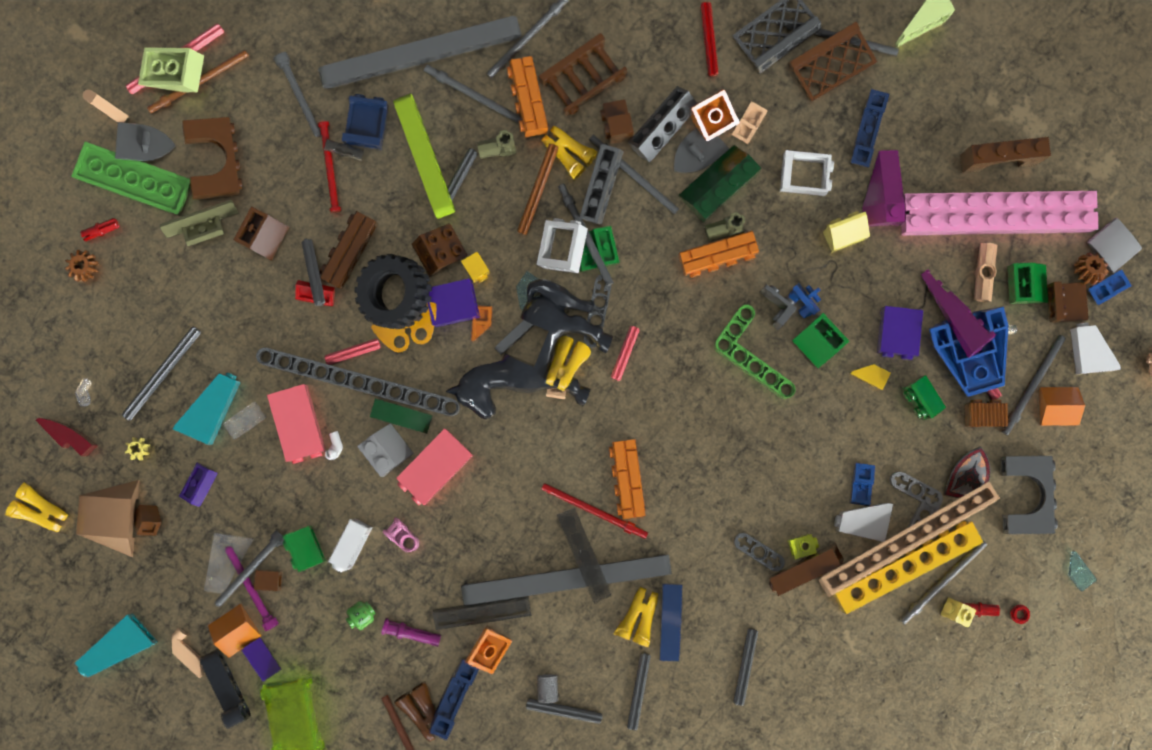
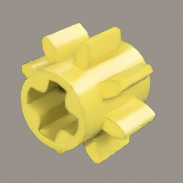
(141, 445)

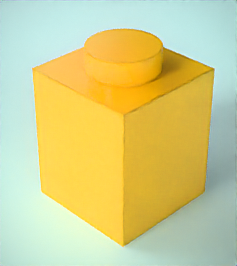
(476, 267)

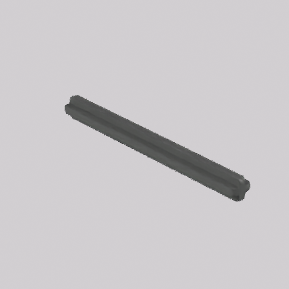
(161, 373)

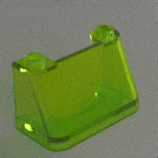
(292, 714)

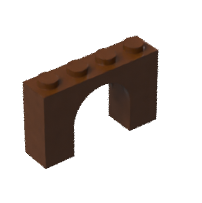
(218, 132)
(1025, 151)

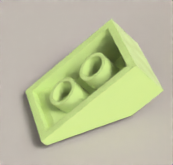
(928, 17)
(171, 69)

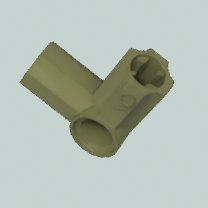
(501, 145)
(728, 227)

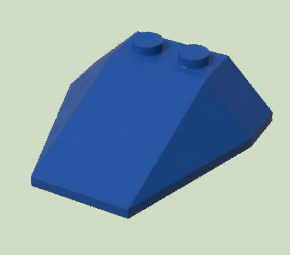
(985, 368)

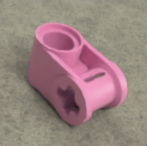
(400, 535)

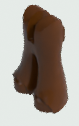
(407, 705)

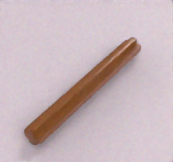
(537, 189)

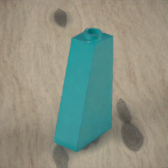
(209, 410)
(118, 644)

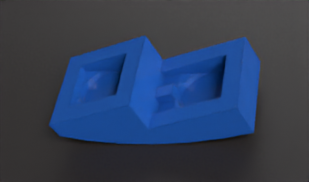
(1109, 287)
(862, 484)

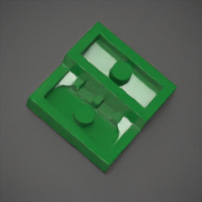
(605, 244)

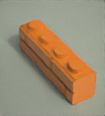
(528, 96)
(719, 253)
(628, 479)

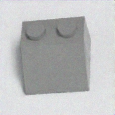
(385, 450)

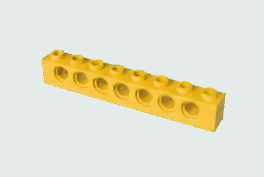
(969, 539)

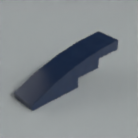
(670, 622)

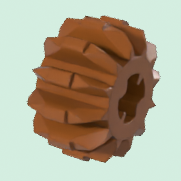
(74, 265)
(1091, 268)

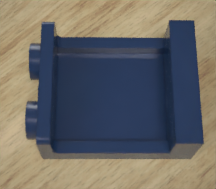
(366, 122)

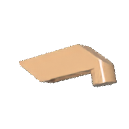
(104, 106)
(186, 653)

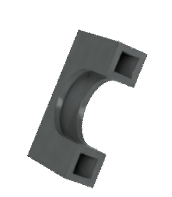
(1042, 518)

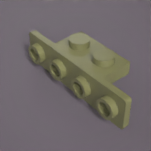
(200, 224)

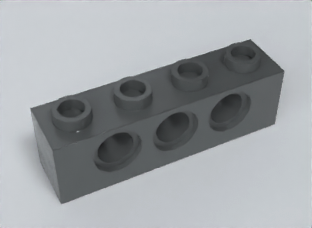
(663, 124)
(601, 184)

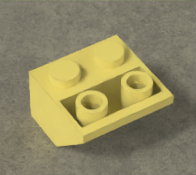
(847, 231)

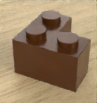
(618, 122)

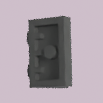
(786, 305)

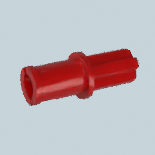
(99, 229)
(984, 609)

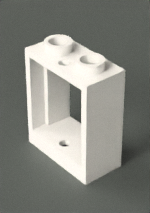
(826, 183)
(576, 247)
(350, 545)

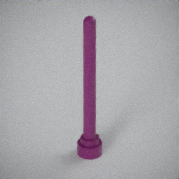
(268, 620)

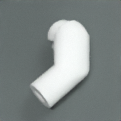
(336, 447)

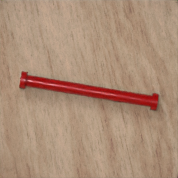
(329, 168)

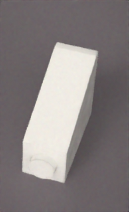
(1091, 350)
(865, 522)

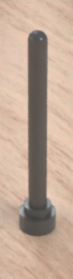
(282, 60)
(275, 541)

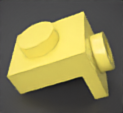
(958, 612)

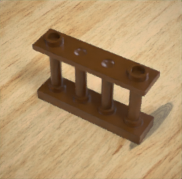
(566, 65)

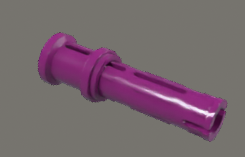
(401, 631)

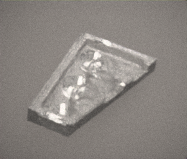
(220, 567)

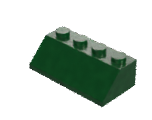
(720, 182)

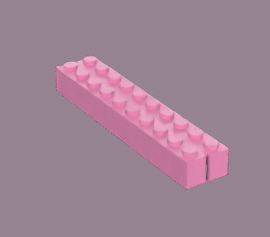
(1000, 213)

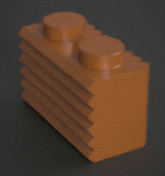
(986, 414)

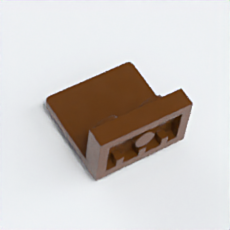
(439, 249)
(1067, 302)

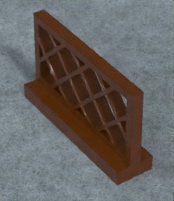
(824, 47)

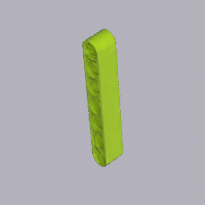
(424, 156)

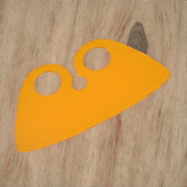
(388, 335)

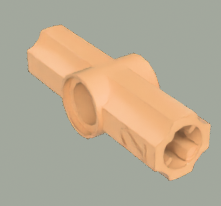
(984, 284)

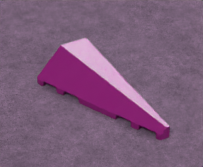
(963, 323)

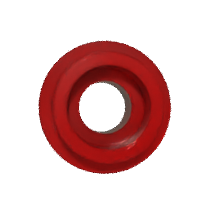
(1025, 614)

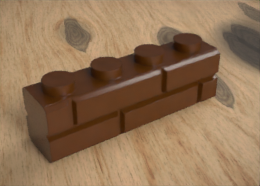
(348, 251)

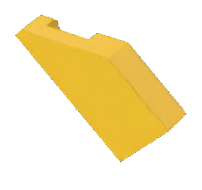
(872, 375)

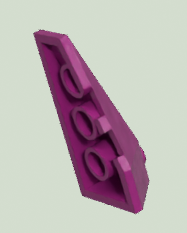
(885, 196)

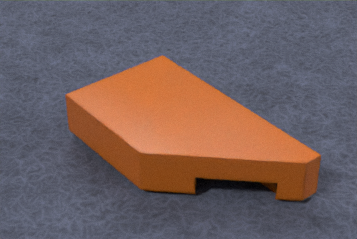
(481, 324)

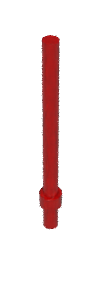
(628, 527)

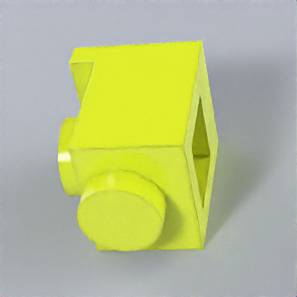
(796, 546)

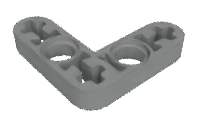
(925, 502)

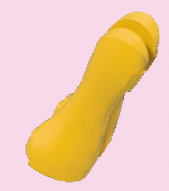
(584, 153)
(565, 373)
(21, 511)
(627, 625)

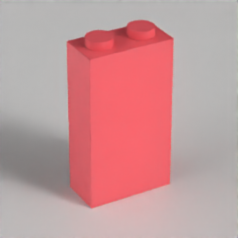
(296, 423)
(434, 467)

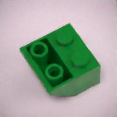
(1027, 283)
(820, 340)
(924, 398)
(303, 548)

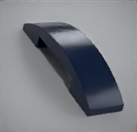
(869, 128)
(451, 699)

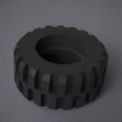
(371, 285)

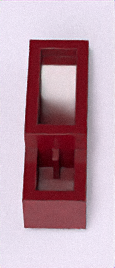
(68, 436)

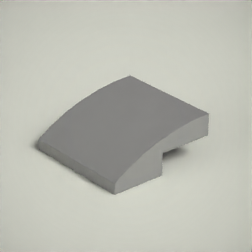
(1114, 244)

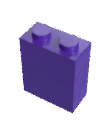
(454, 303)
(899, 332)

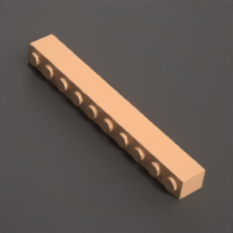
(909, 539)

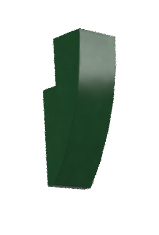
(401, 416)

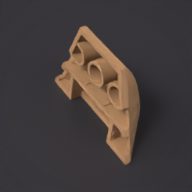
(109, 516)

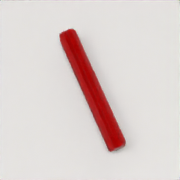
(709, 38)

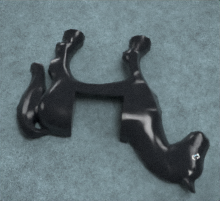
(521, 376)

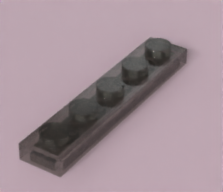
(584, 555)
(481, 612)

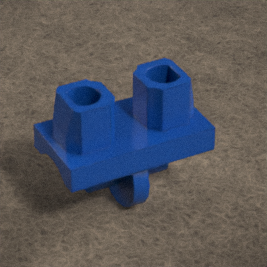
(810, 306)

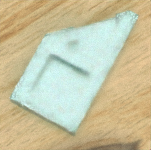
(522, 288)
(1080, 573)

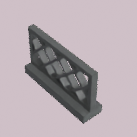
(783, 46)

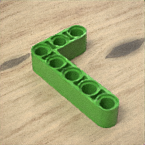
(748, 358)

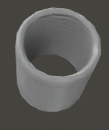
(547, 688)

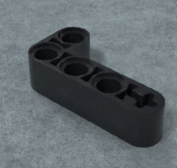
(225, 688)

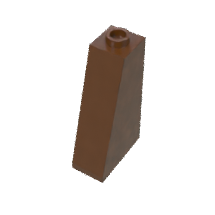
(806, 569)

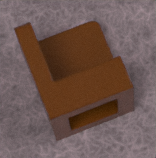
(147, 520)
(268, 580)

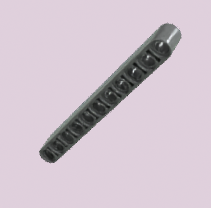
(419, 52)
(350, 376)
(563, 580)

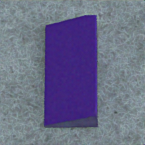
(198, 484)
(261, 659)

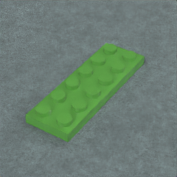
(132, 179)

